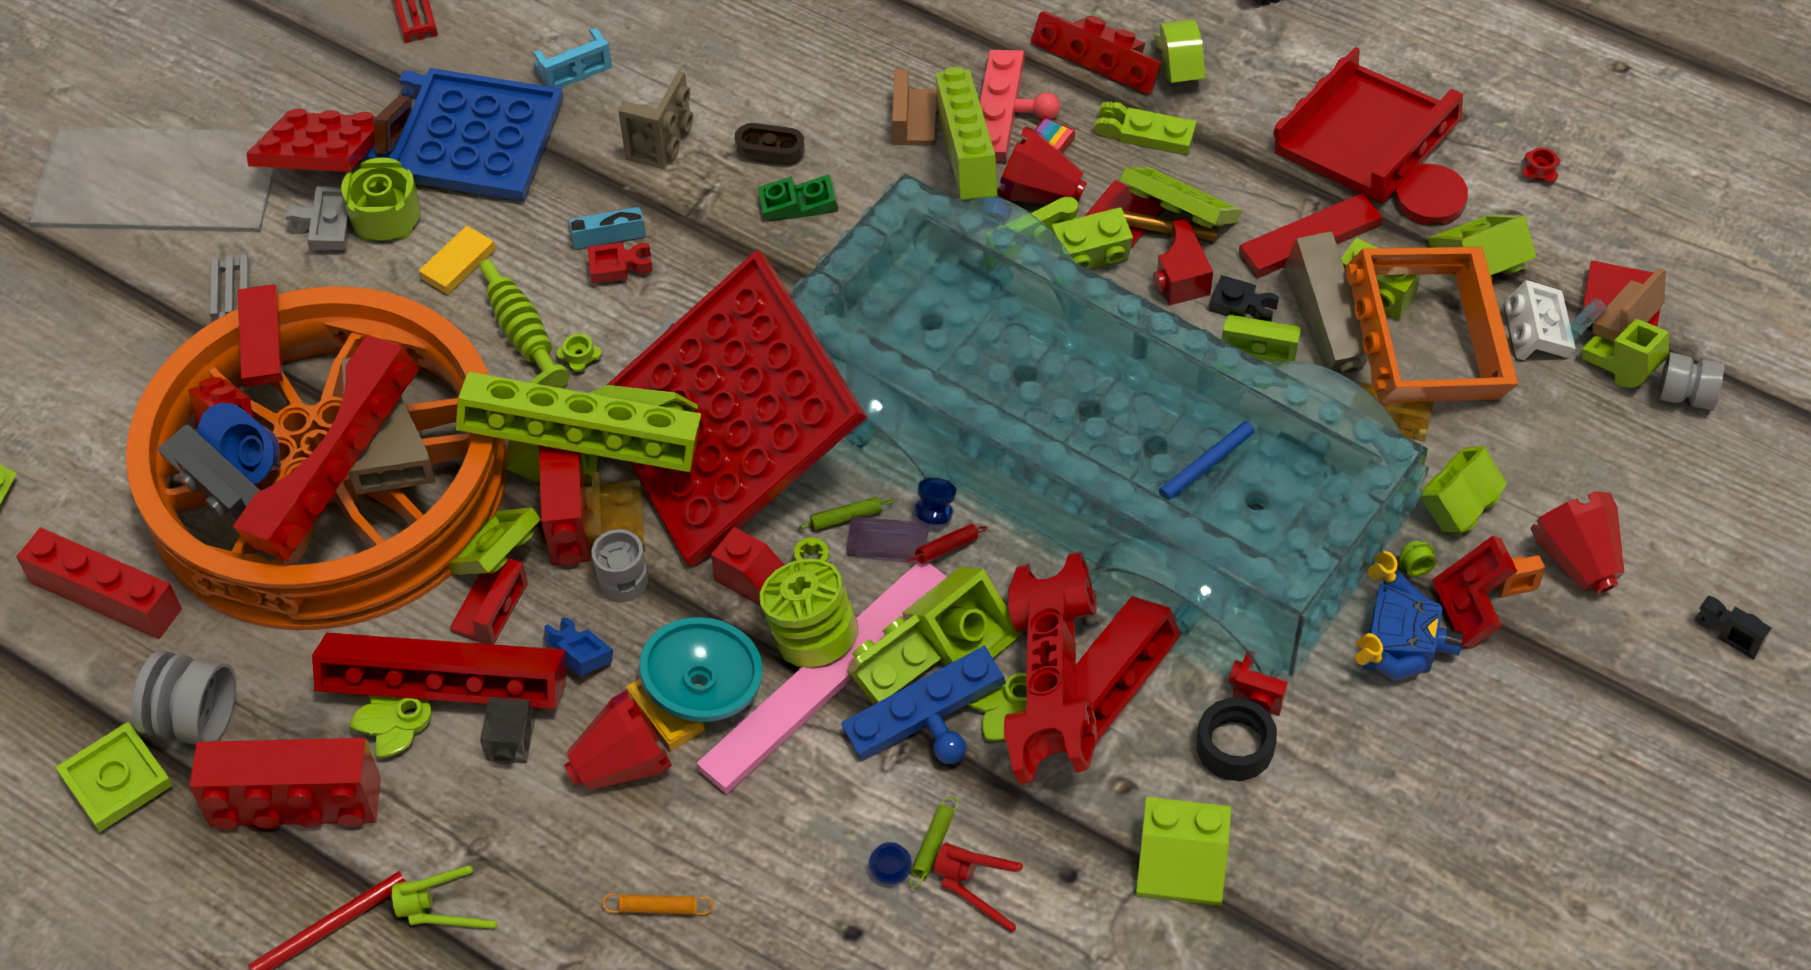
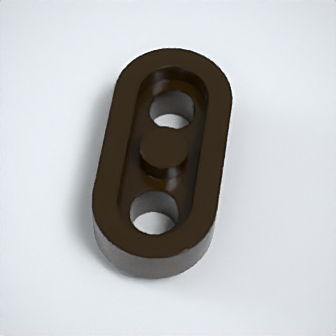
(769, 143)

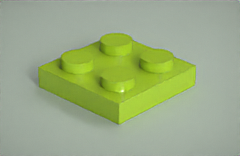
(494, 541)
(114, 776)

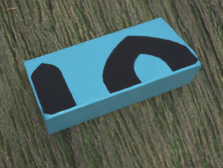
(607, 228)

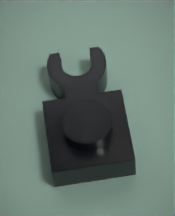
(1239, 298)
(1736, 627)

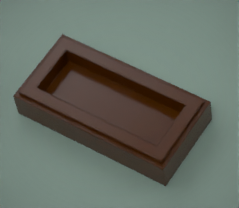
(390, 124)

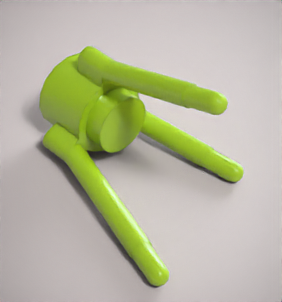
(415, 896)

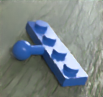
(925, 705)

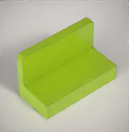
(1262, 338)

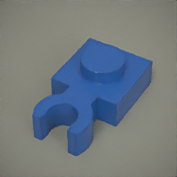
(582, 650)

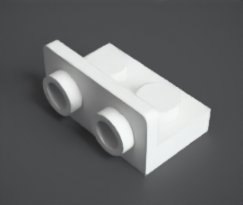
(1538, 321)

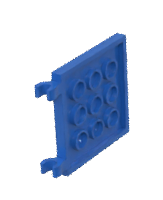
(474, 132)

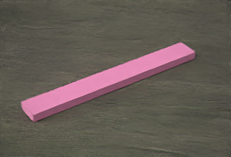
(808, 688)

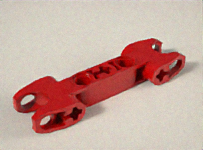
(1052, 715)

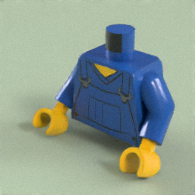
(1403, 626)

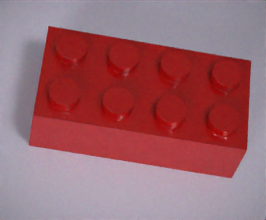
(286, 782)

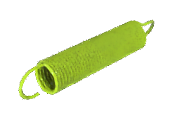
(845, 513)
(932, 841)

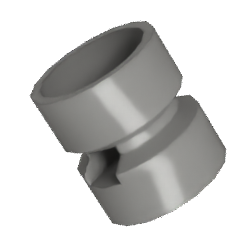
(1695, 382)
(620, 565)

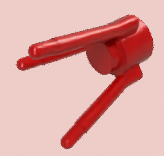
(960, 864)

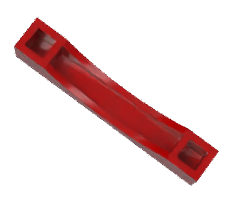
(286, 510)

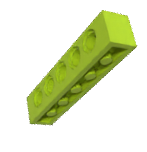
(577, 421)

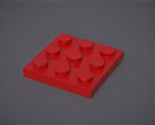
(315, 141)

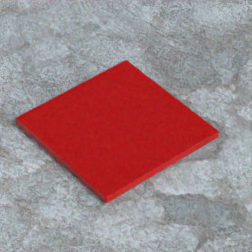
(763, 399)

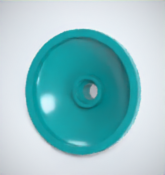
(705, 654)

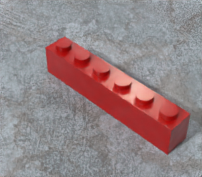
(438, 669)

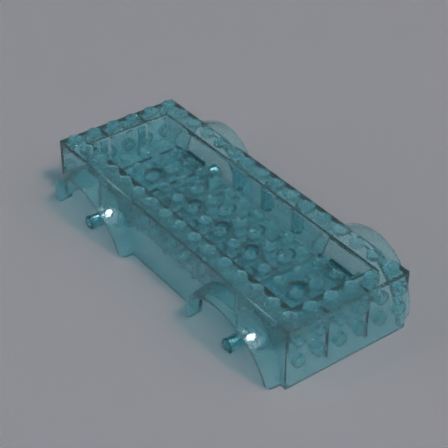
(1089, 398)

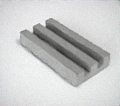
(227, 266)

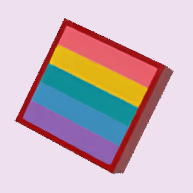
(1056, 133)

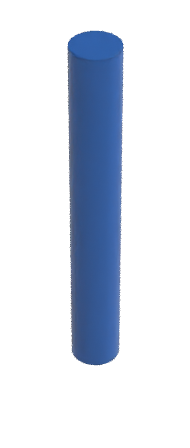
(1206, 460)

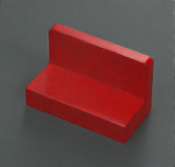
(490, 603)

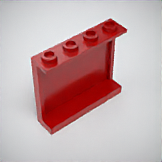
(1365, 128)

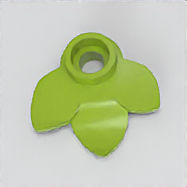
(999, 703)
(389, 724)

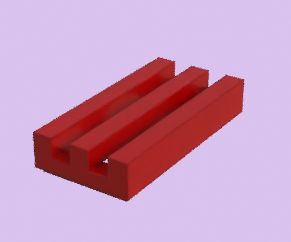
(418, 29)

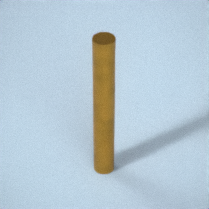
(1165, 225)

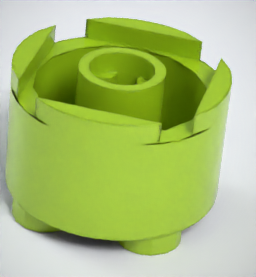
(381, 200)

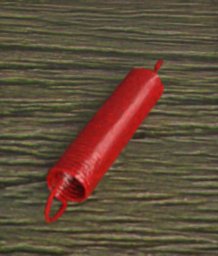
(947, 543)

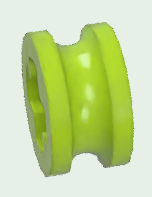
(811, 546)

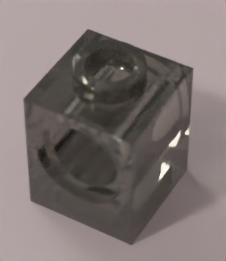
(507, 730)

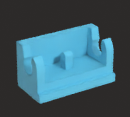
(574, 63)

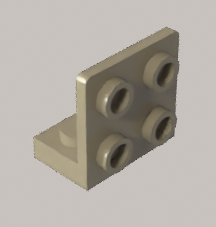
(655, 134)

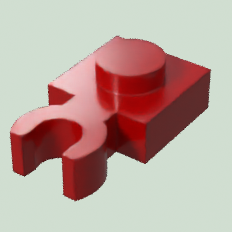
(612, 261)

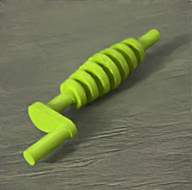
(522, 325)

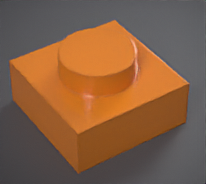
(1525, 579)

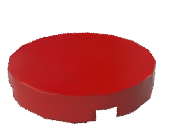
(1432, 195)

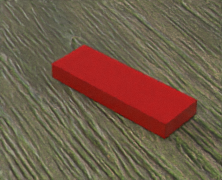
(260, 335)

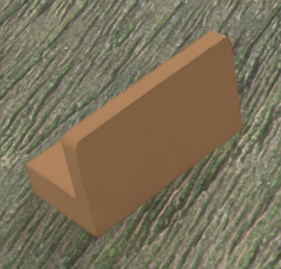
(912, 112)
(1632, 302)

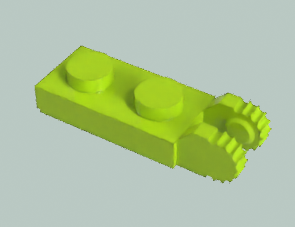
(1145, 128)

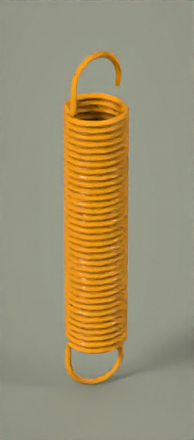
(657, 904)

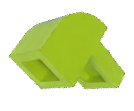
(1181, 50)
(1631, 355)

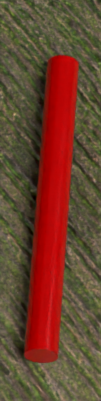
(327, 924)

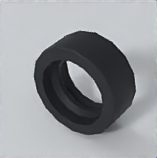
(1238, 711)

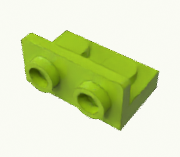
(893, 660)

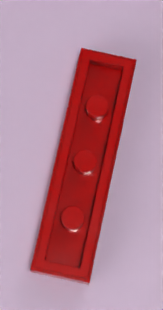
(1343, 219)

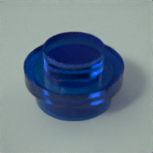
(890, 863)

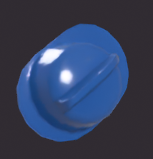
(241, 440)

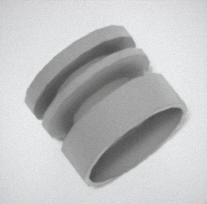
(183, 698)

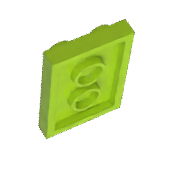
(1180, 196)

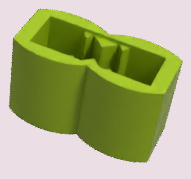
(1464, 489)

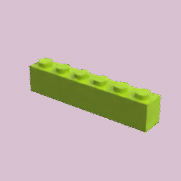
(966, 134)

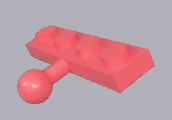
(1001, 101)

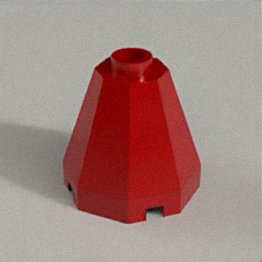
(1040, 172)
(1584, 541)
(616, 747)

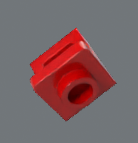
(1257, 687)

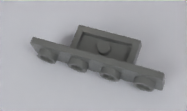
(209, 472)

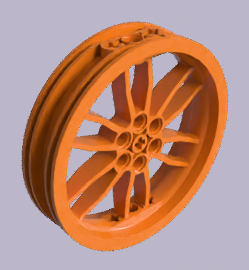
(350, 587)

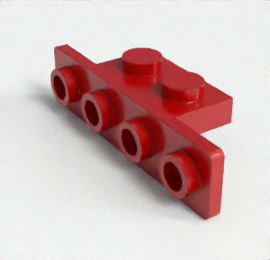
(1098, 48)

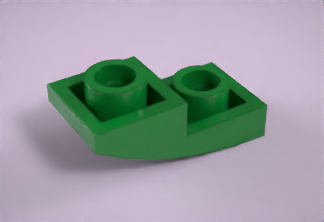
(789, 201)

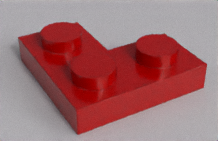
(1465, 589)

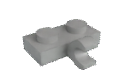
(326, 220)

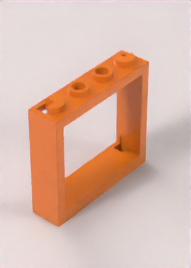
(1480, 312)

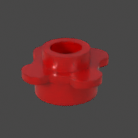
(1541, 165)

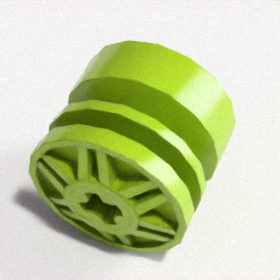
(809, 612)

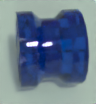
(935, 501)

